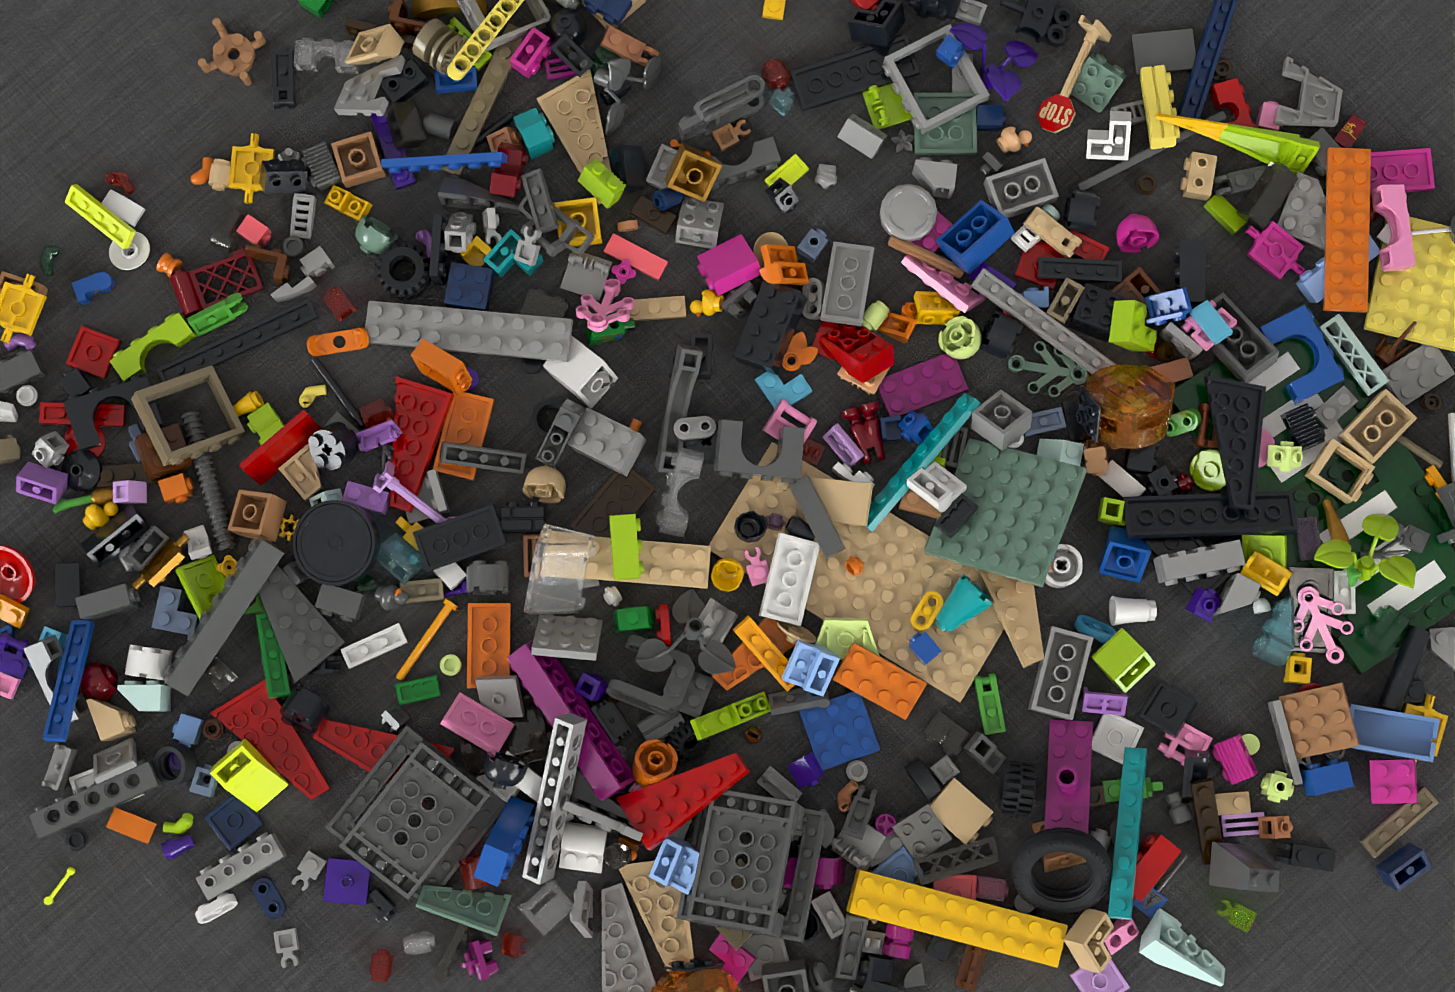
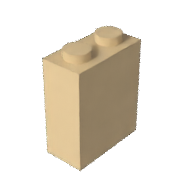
(961, 811)

